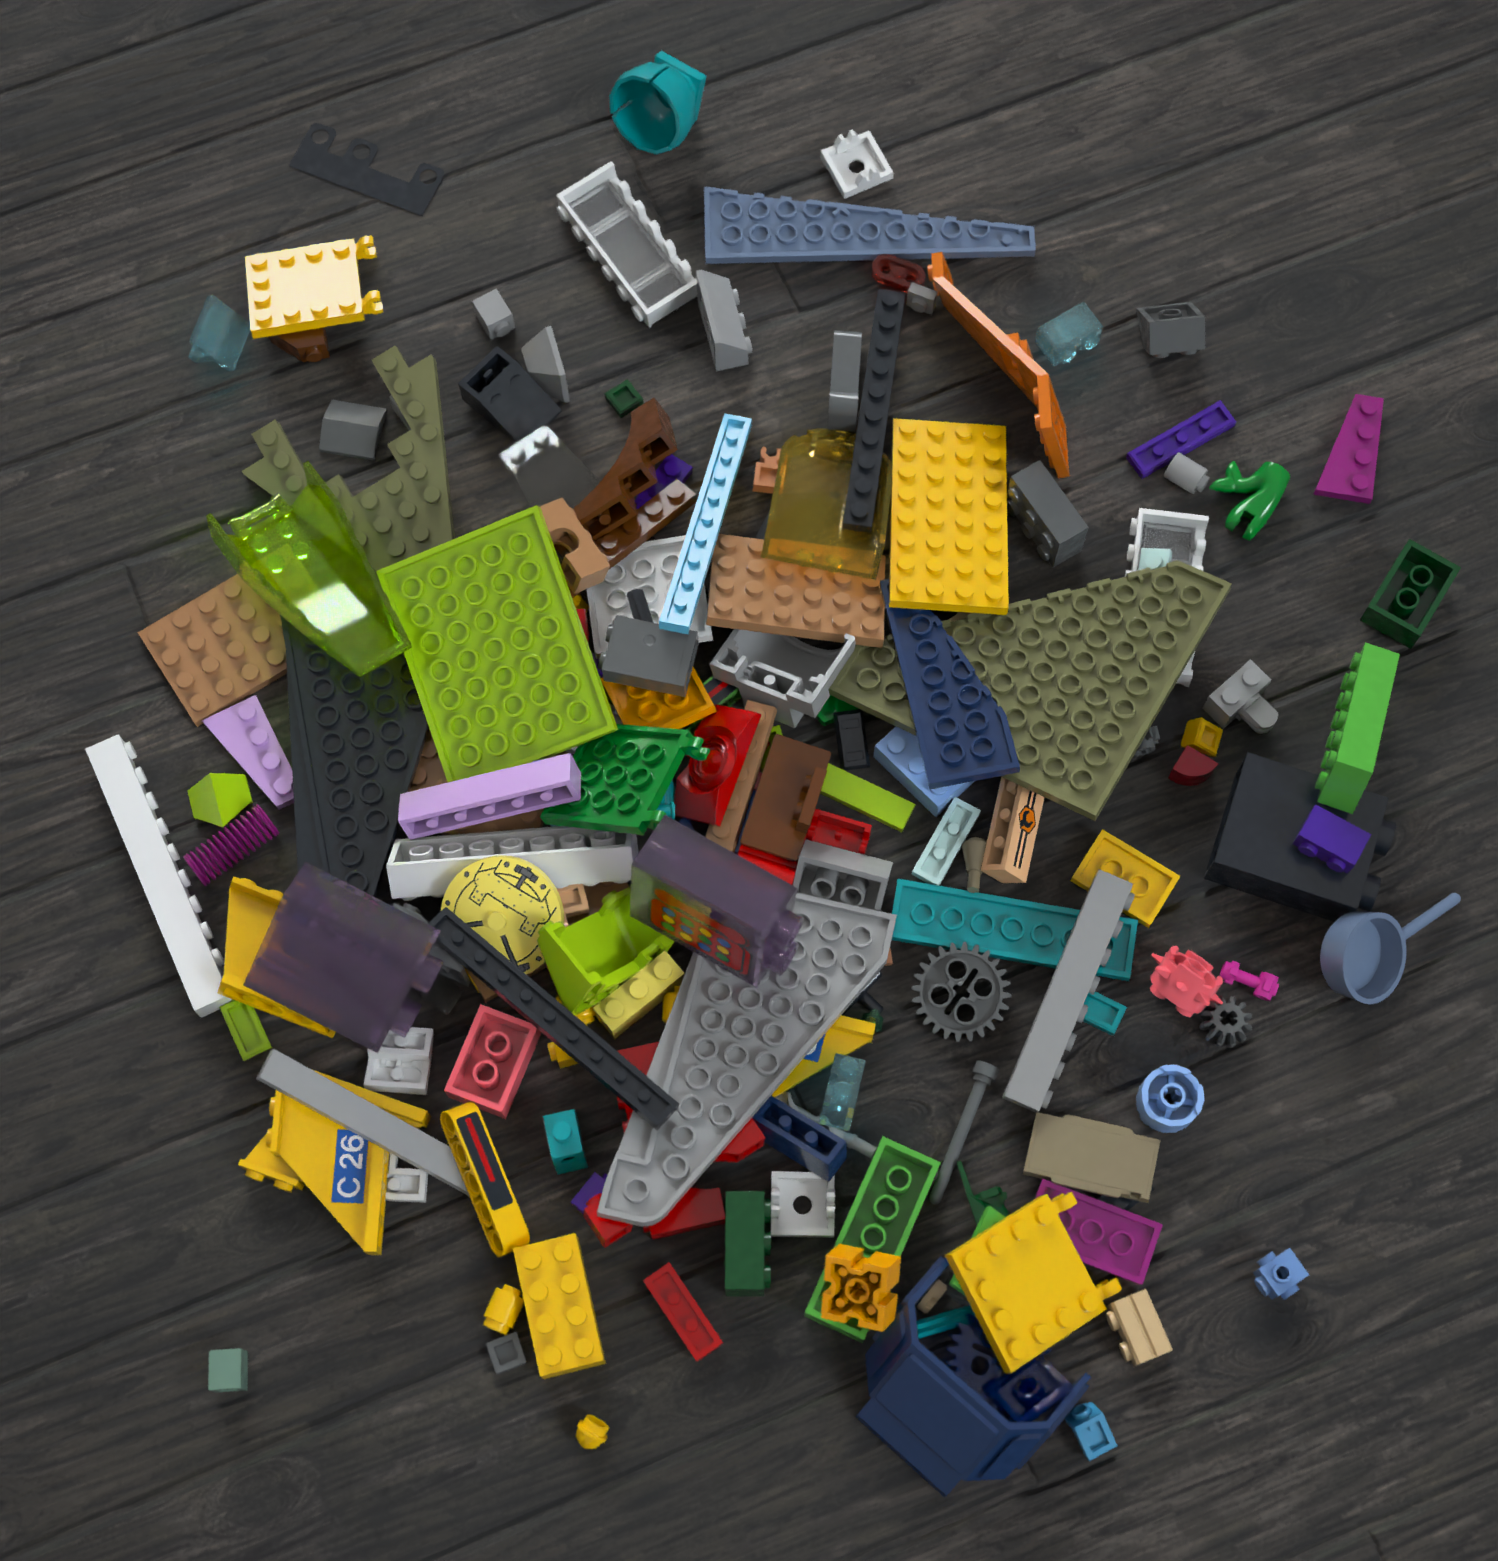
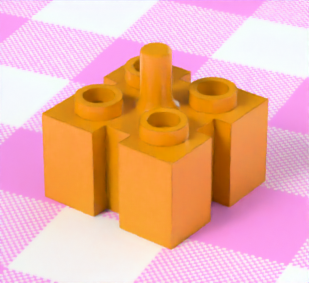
(860, 1287)

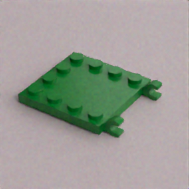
(625, 778)

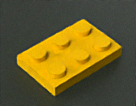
(1150, 879)

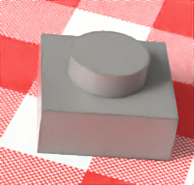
(921, 298)

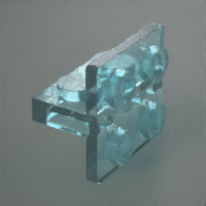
(218, 335)

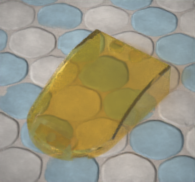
(811, 504)

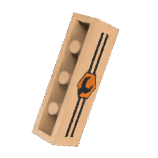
(1012, 833)

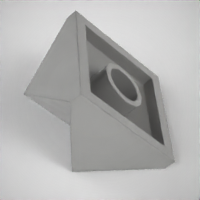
(545, 364)

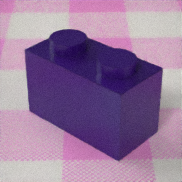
(1331, 840)

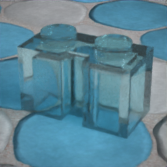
(1068, 333)
(842, 1092)

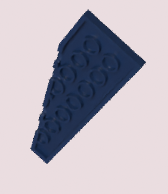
(953, 713)

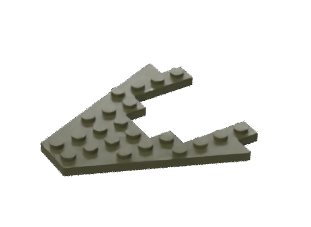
(406, 508)

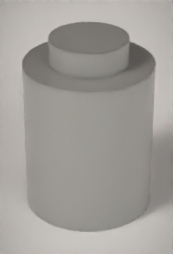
(1187, 473)

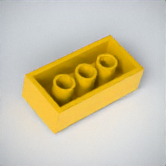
(559, 1306)

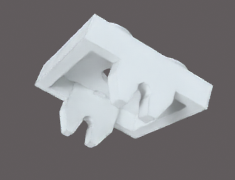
(861, 149)
(789, 1223)

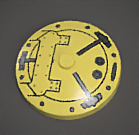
(506, 905)

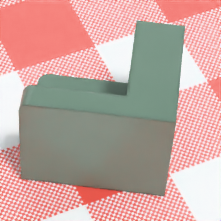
(228, 1370)

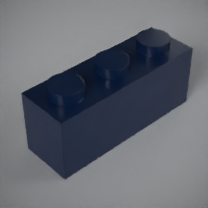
(801, 1138)

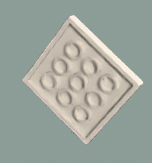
(648, 569)

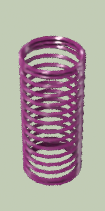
(198, 867)

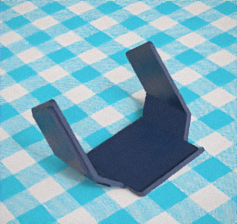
(935, 1416)

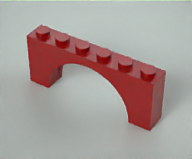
(698, 1206)

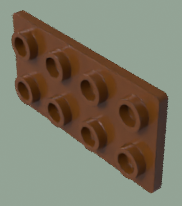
(786, 798)

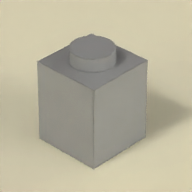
(493, 314)

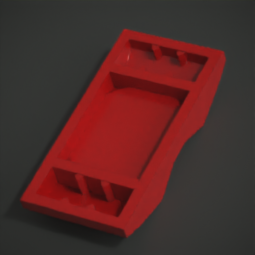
(707, 785)

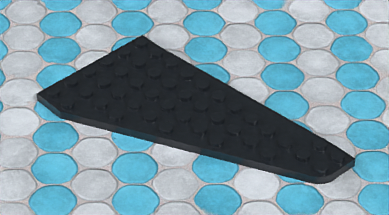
(351, 758)

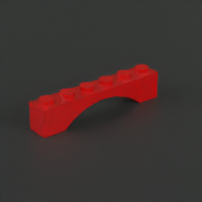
(609, 1231)

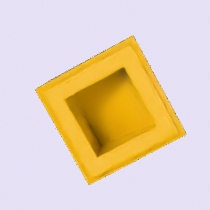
(1202, 736)

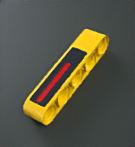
(484, 1178)

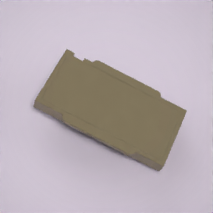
(1092, 1156)

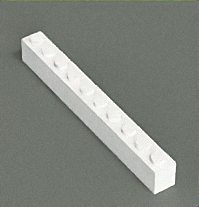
(159, 873)

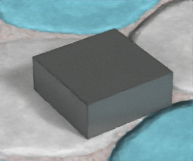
(506, 1353)

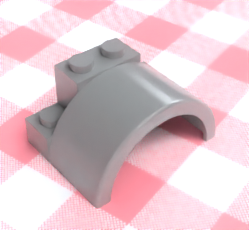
(780, 671)

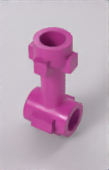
(1264, 985)

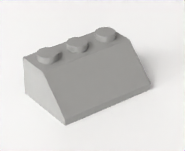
(722, 321)
(842, 875)

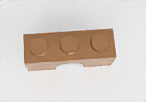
(585, 563)

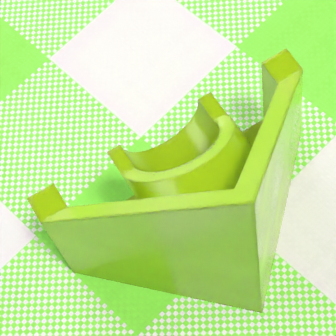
(219, 797)

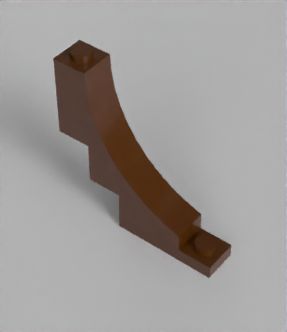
(633, 472)

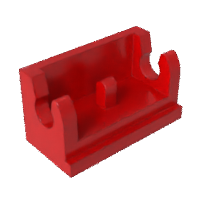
(839, 831)

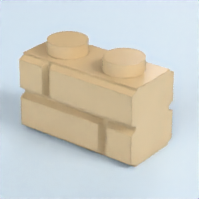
(1138, 1328)

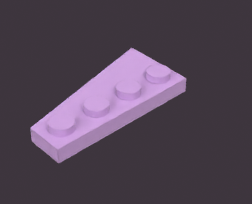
(253, 744)

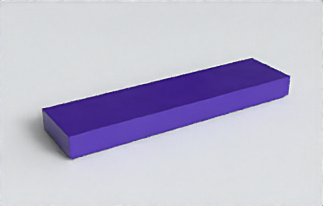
(1181, 438)

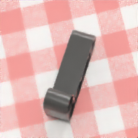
(844, 381)

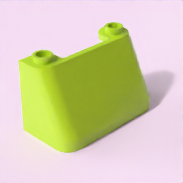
(598, 952)

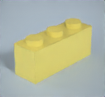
(639, 994)

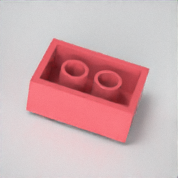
(492, 1061)

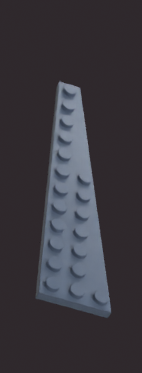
(786, 230)

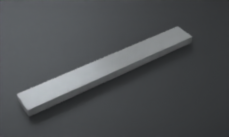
(361, 1117)

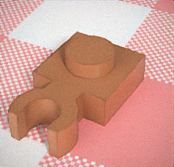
(765, 472)

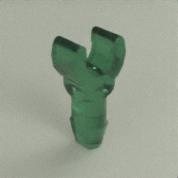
(874, 1017)

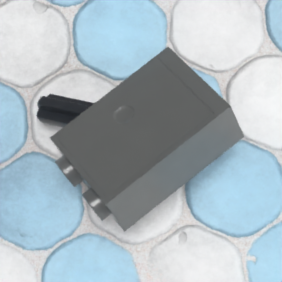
(646, 655)

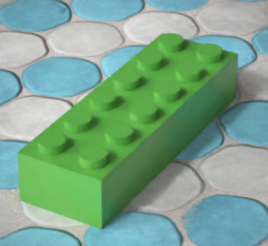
(1357, 728)
(881, 1215)

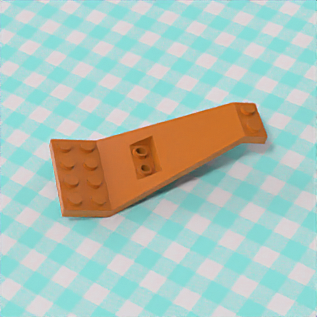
(1013, 358)

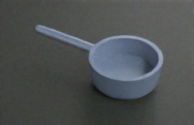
(1367, 951)

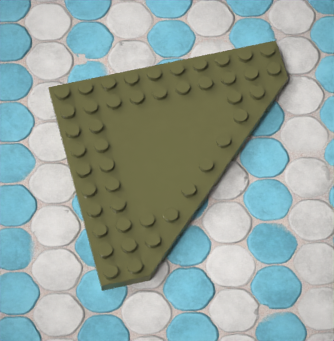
(1069, 672)

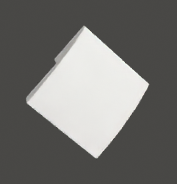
(401, 1063)

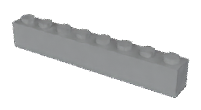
(1068, 990)

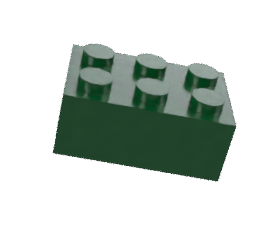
(1410, 594)
(747, 1243)

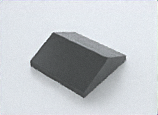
(352, 429)

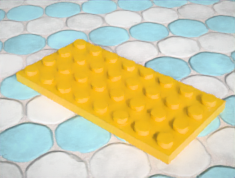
(949, 517)

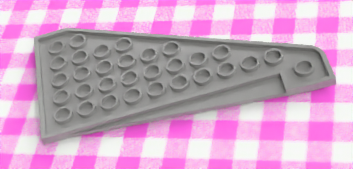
(734, 1047)

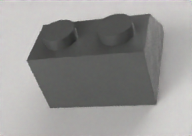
(1171, 329)

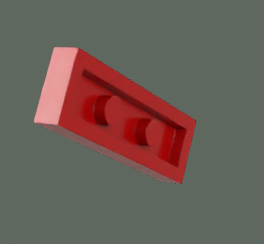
(683, 1312)

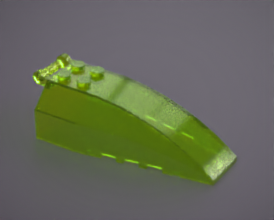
(315, 575)

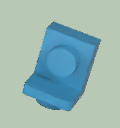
(1090, 1430)

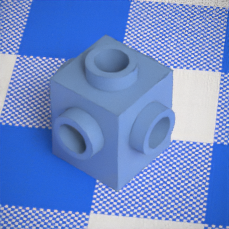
(1288, 1269)

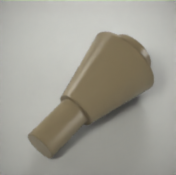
(973, 854)

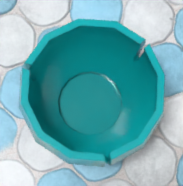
(662, 103)

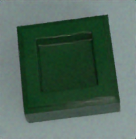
(624, 398)

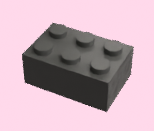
(1046, 514)

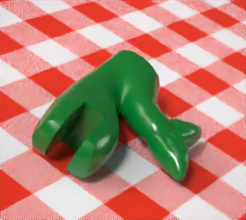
(1270, 484)

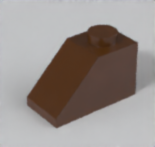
(304, 345)

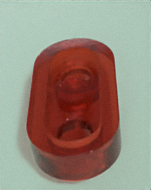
(899, 270)

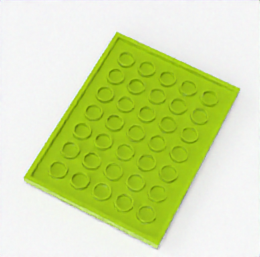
(497, 648)

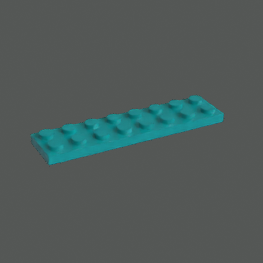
(1003, 925)

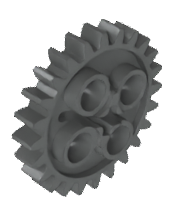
(984, 1008)

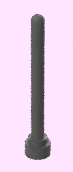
(983, 1076)

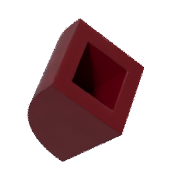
(1192, 768)

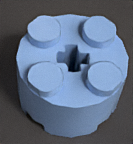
(1184, 1090)

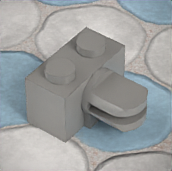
(1242, 699)

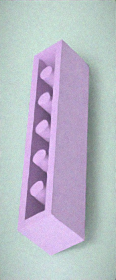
(490, 796)

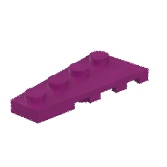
(1353, 458)

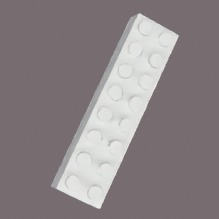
(563, 853)

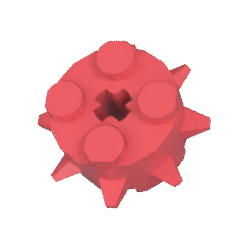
(1185, 981)

